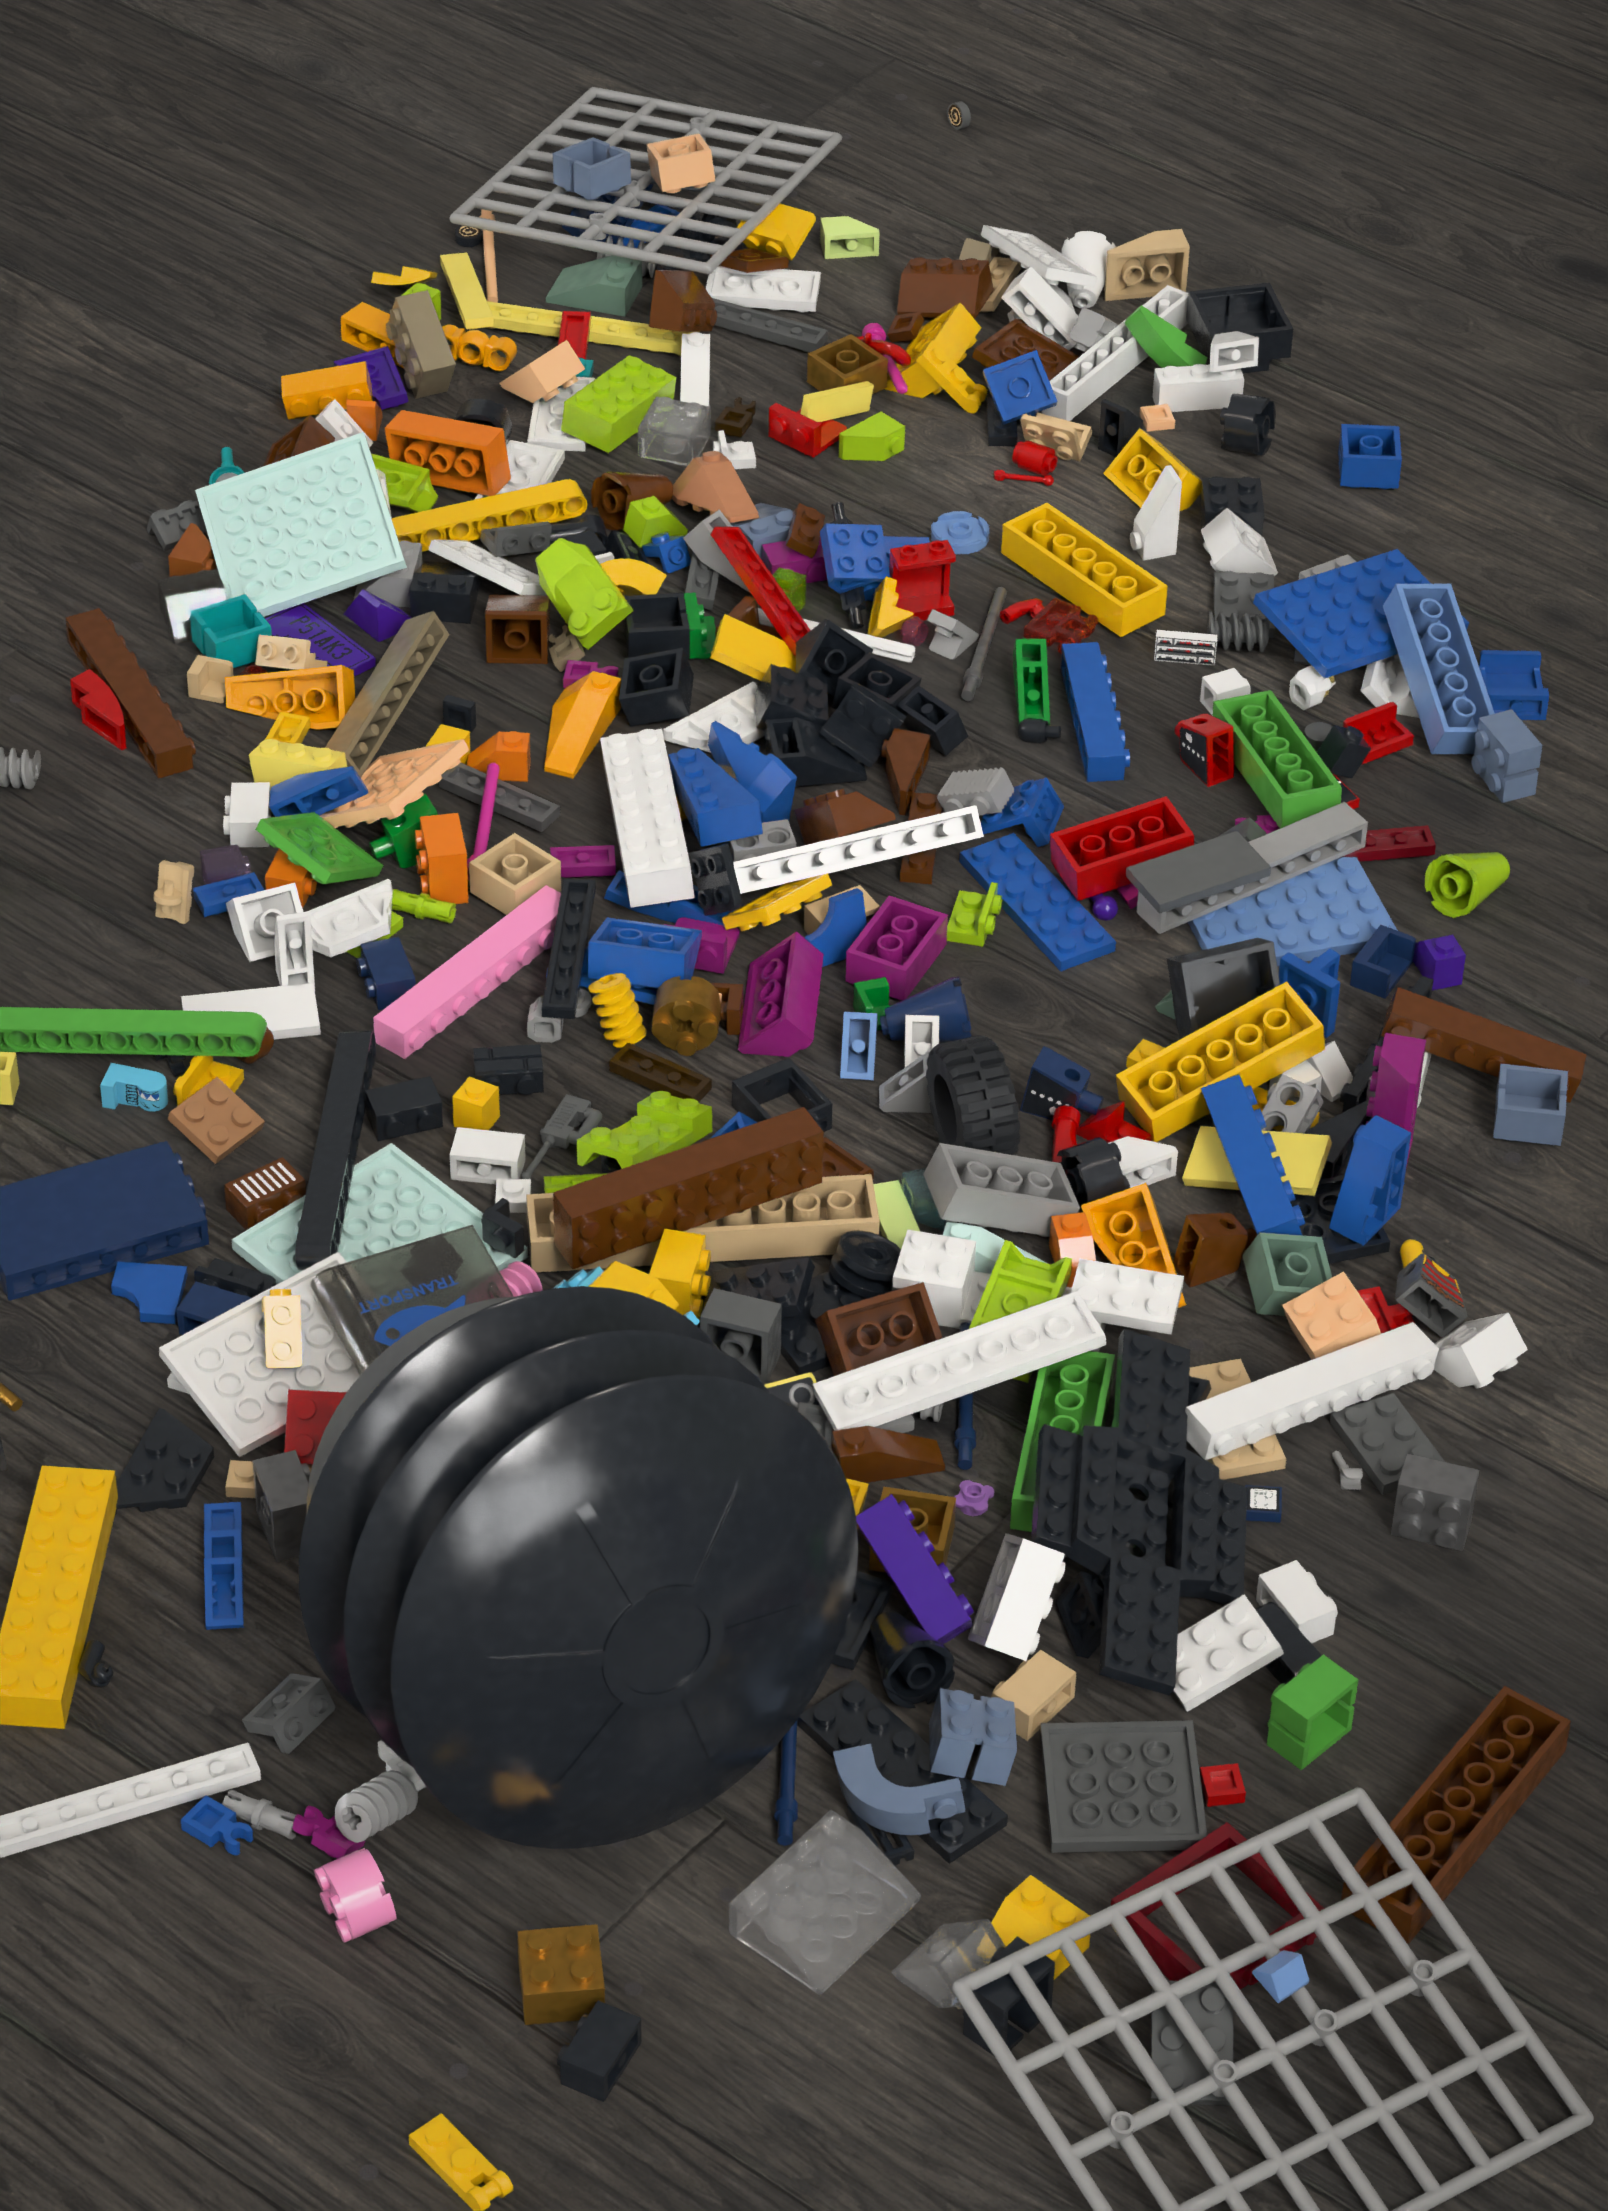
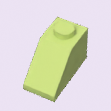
(847, 238)

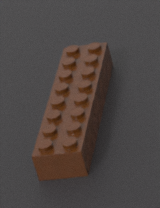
(688, 1187)
(1466, 1803)

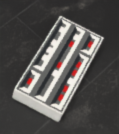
(1185, 647)

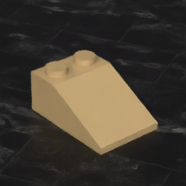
(1147, 265)

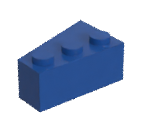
(1372, 1180)

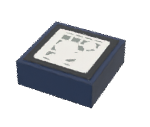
(1264, 1503)

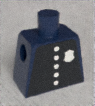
(1057, 1083)

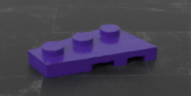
(385, 379)

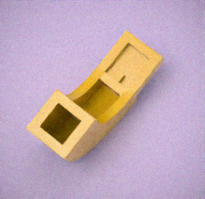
(634, 576)

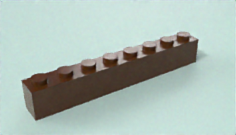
(144, 713)

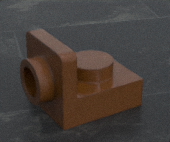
(731, 1006)

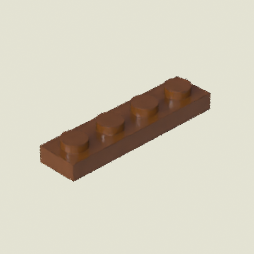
(920, 866)

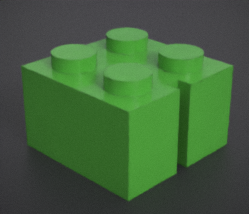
(1311, 1711)

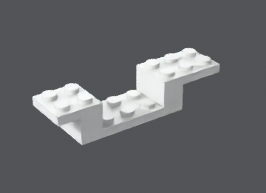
(1110, 1291)

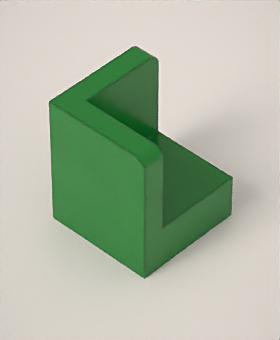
(872, 997)

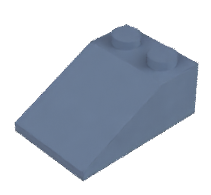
(770, 527)

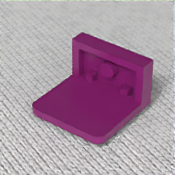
(715, 945)

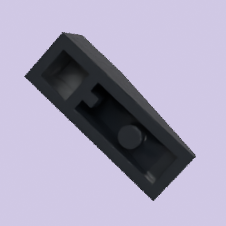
(1342, 1132)

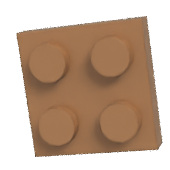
(216, 1120)

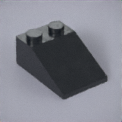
(446, 590)

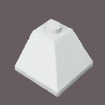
(255, 918)

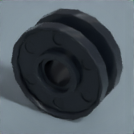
(865, 1263)

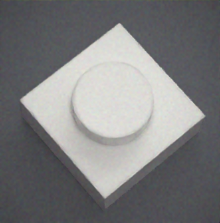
(515, 1192)

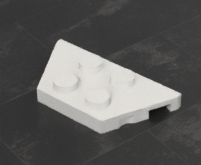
(734, 711)
(352, 919)

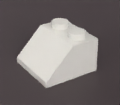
(1236, 546)
(1479, 1350)

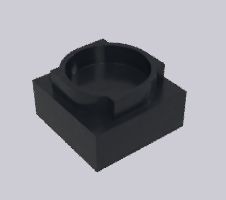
(1244, 309)
(1219, 981)

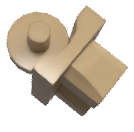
(174, 891)

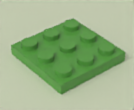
(318, 848)

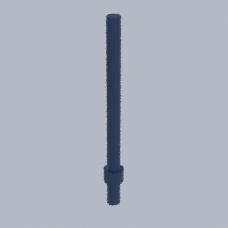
(965, 1434)
(786, 1806)

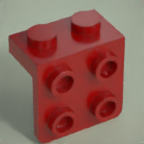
(802, 432)

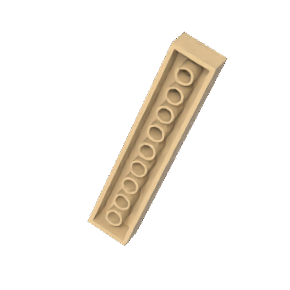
(789, 1226)

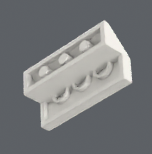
(1387, 683)

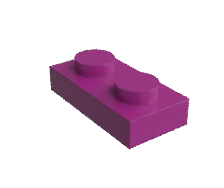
(585, 860)

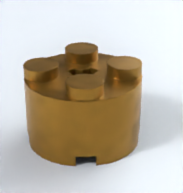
(686, 1014)

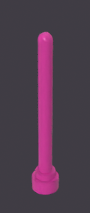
(879, 334)
(485, 812)

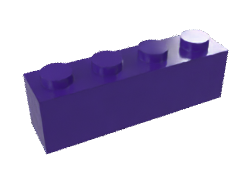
(913, 1570)

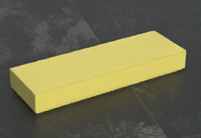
(838, 402)

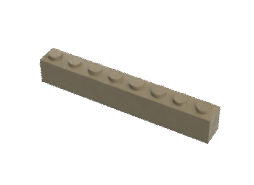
(388, 690)

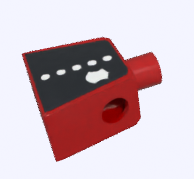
(1207, 748)

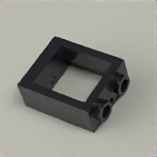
(782, 1078)

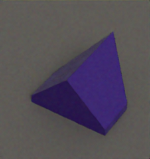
(376, 615)

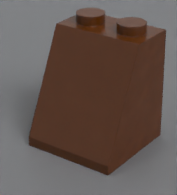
(517, 629)

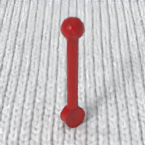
(1000, 475)

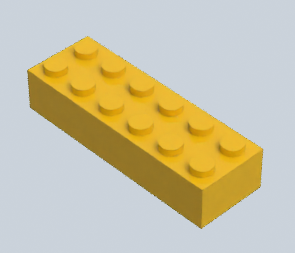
(1084, 569)
(1250, 1041)

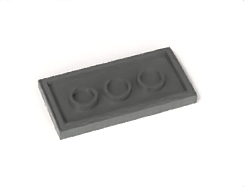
(1198, 871)

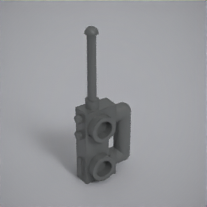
(560, 1128)

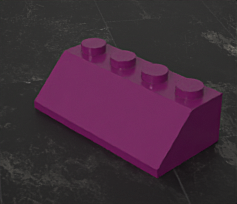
(781, 999)
(1397, 1081)

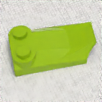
(407, 484)
(581, 590)

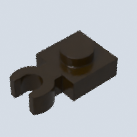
(736, 420)

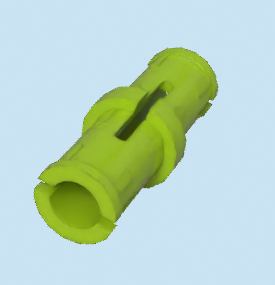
(423, 906)

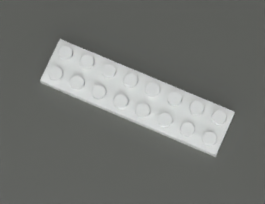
(960, 1364)

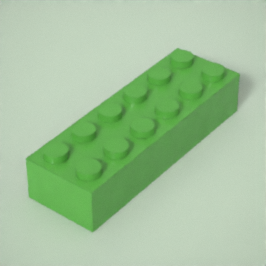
(1277, 758)
(1067, 1398)

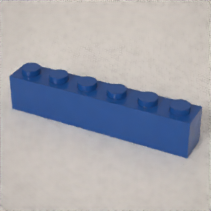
(1094, 712)
(1251, 1157)

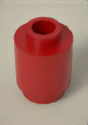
(1034, 457)

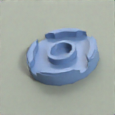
(962, 531)

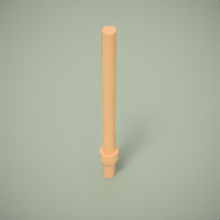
(489, 259)

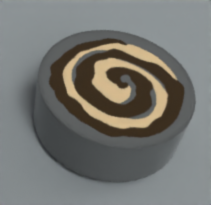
(959, 115)

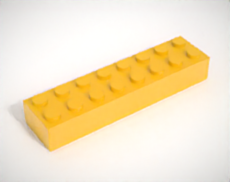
(54, 1594)

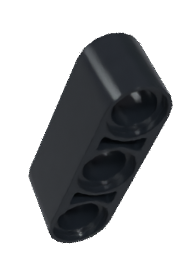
(1296, 1647)

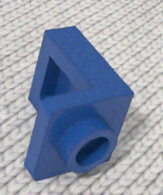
(671, 551)

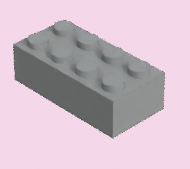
(998, 1189)

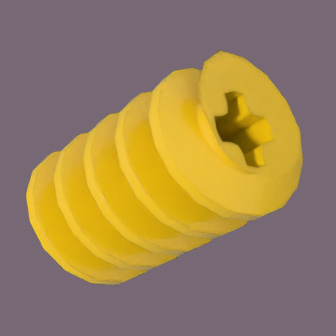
(619, 1008)

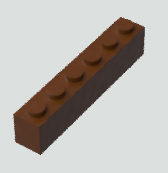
(1477, 1040)

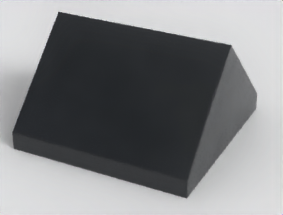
(828, 653)

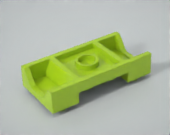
(660, 1127)
(1018, 1285)

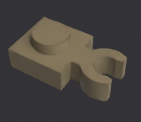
(565, 648)

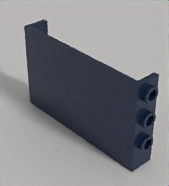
(93, 1216)

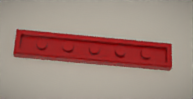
(761, 584)

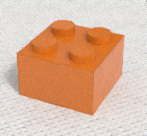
(442, 858)

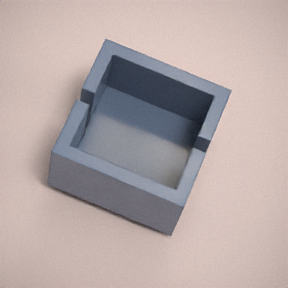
(591, 168)
(1503, 754)
(1530, 1104)
(962, 1722)

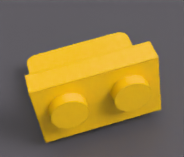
(781, 231)

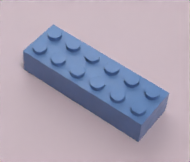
(1438, 665)

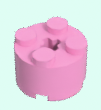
(355, 1894)

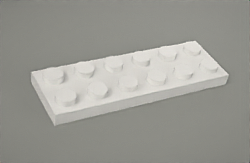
(1040, 256)

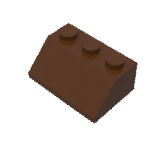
(940, 284)
(681, 303)
(302, 438)
(838, 815)

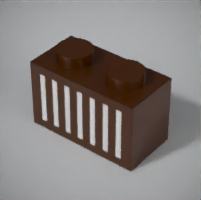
(263, 1192)

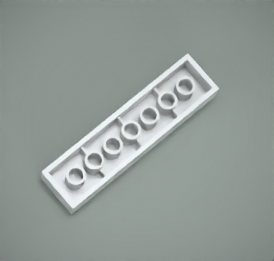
(647, 818)

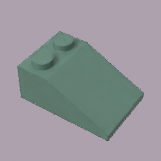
(599, 285)

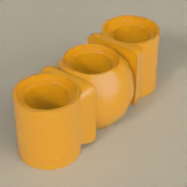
(487, 348)

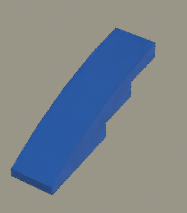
(666, 911)
(223, 1566)

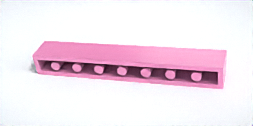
(469, 975)

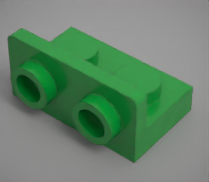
(701, 628)

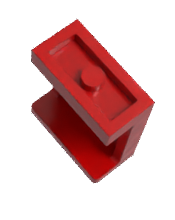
(923, 577)

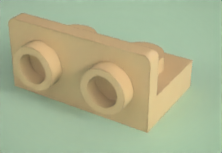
(286, 653)

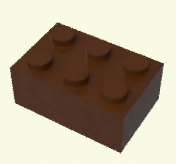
(878, 1328)

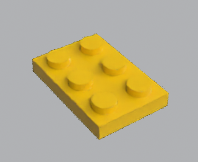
(780, 900)

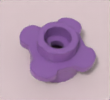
(973, 1498)

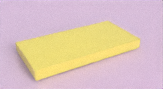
(1300, 1155)

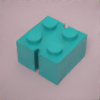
(229, 630)

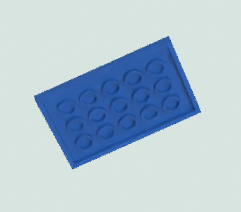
(1340, 614)

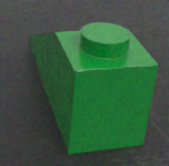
(1031, 679)

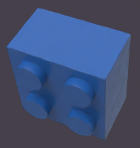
(1369, 456)

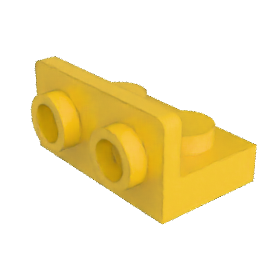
(201, 1072)

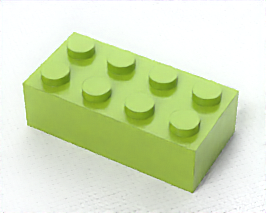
(615, 403)

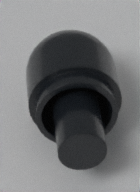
(1037, 730)

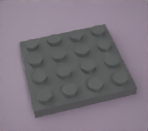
(1122, 1786)

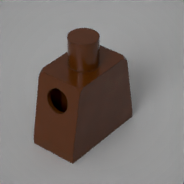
(1211, 1247)

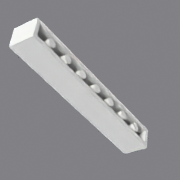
(1111, 358)
(858, 849)
(1309, 1390)

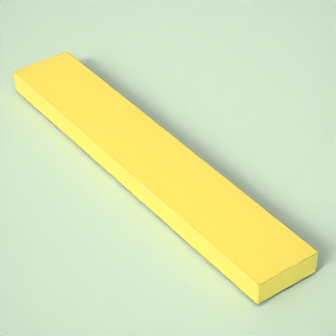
(466, 291)

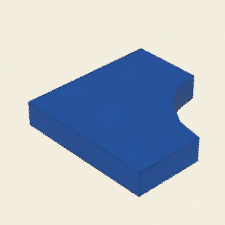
(840, 927)
(152, 1288)

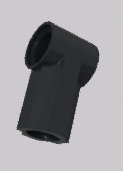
(587, 523)

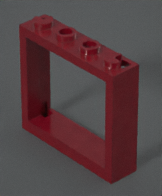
(1166, 1954)

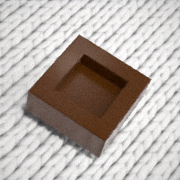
(905, 327)

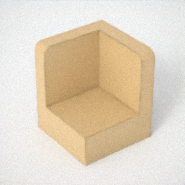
(207, 678)

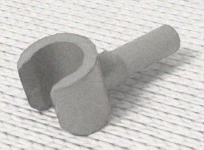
(1349, 1477)

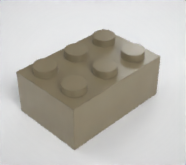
(420, 344)

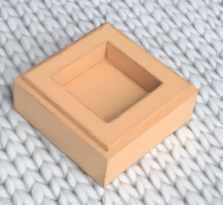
(1157, 417)

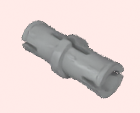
(261, 1814)

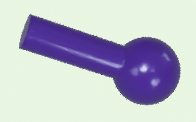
(1104, 907)

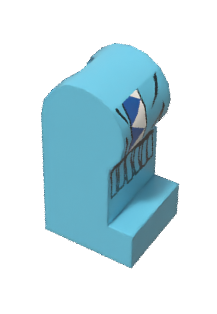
(134, 1088)

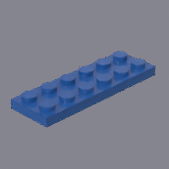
(1038, 902)

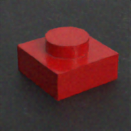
(1222, 1785)

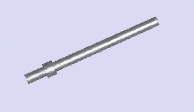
(974, 675)

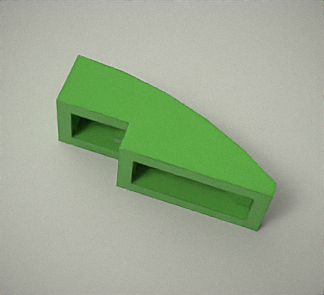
(1162, 340)

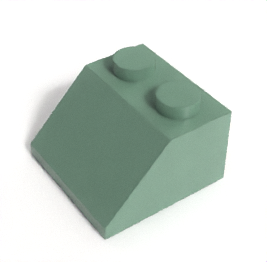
(1283, 1269)

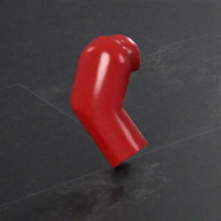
(1021, 608)

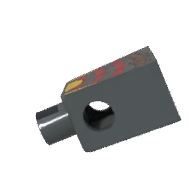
(1431, 1294)

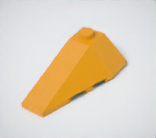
(1131, 1231)

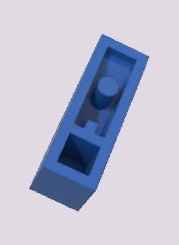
(316, 792)

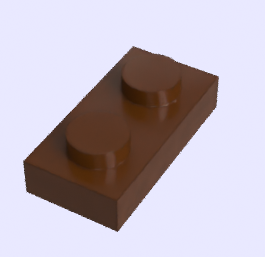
(805, 530)

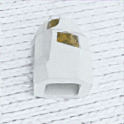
(1309, 688)

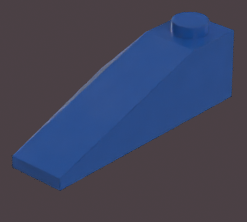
(758, 773)

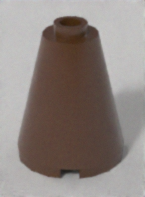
(616, 490)

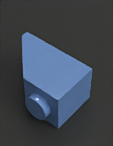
(858, 1045)

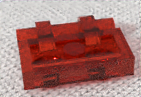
(1056, 619)

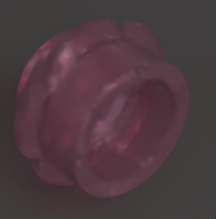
(914, 631)

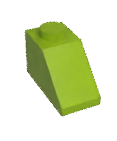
(872, 439)
(651, 517)

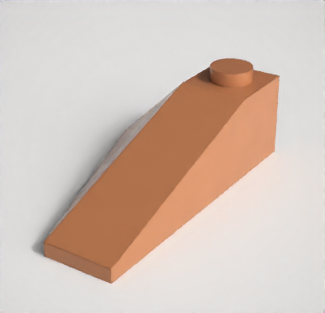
(714, 485)

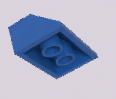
(643, 952)

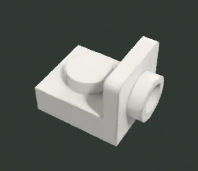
(739, 453)

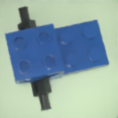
(857, 560)

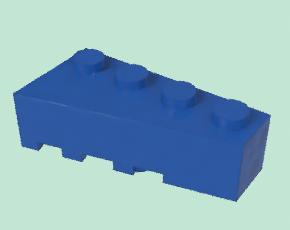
(712, 799)

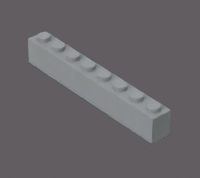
(1289, 854)

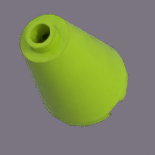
(1464, 880)

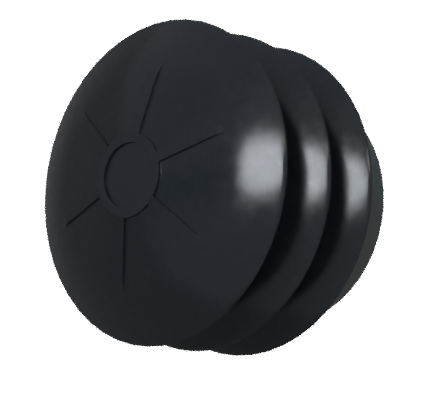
(574, 1563)

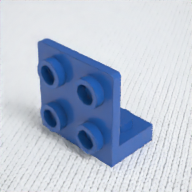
(1034, 806)

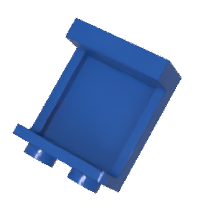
(1515, 682)

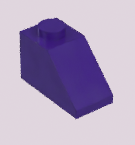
(1441, 961)

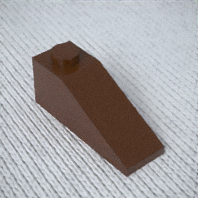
(906, 761)
(883, 1454)

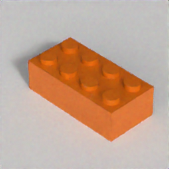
(455, 451)

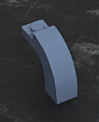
(889, 1805)

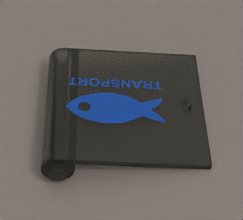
(399, 1289)

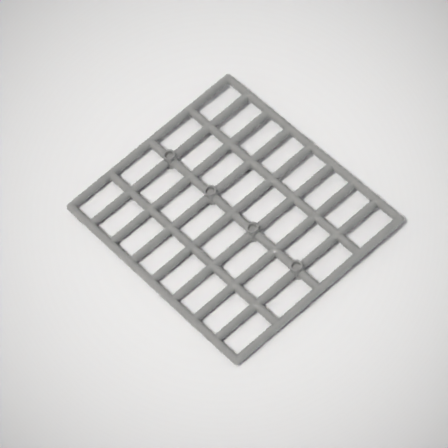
(630, 195)
(1320, 2032)

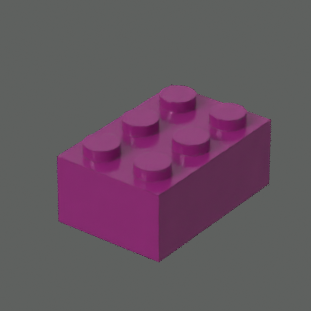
(897, 945)

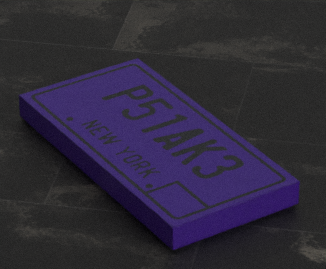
(325, 639)

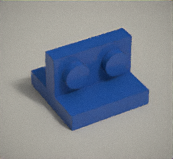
(1020, 387)
(1315, 984)

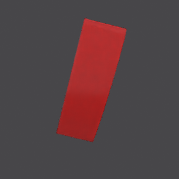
(99, 707)

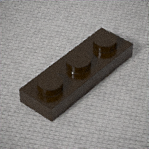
(659, 1073)

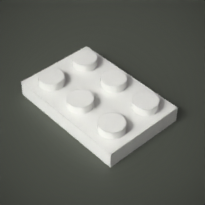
(1222, 1652)

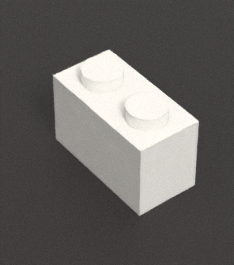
(245, 808)
(486, 1155)
(1299, 1599)

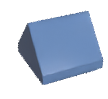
(1282, 1975)

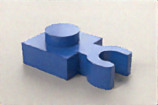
(213, 1823)

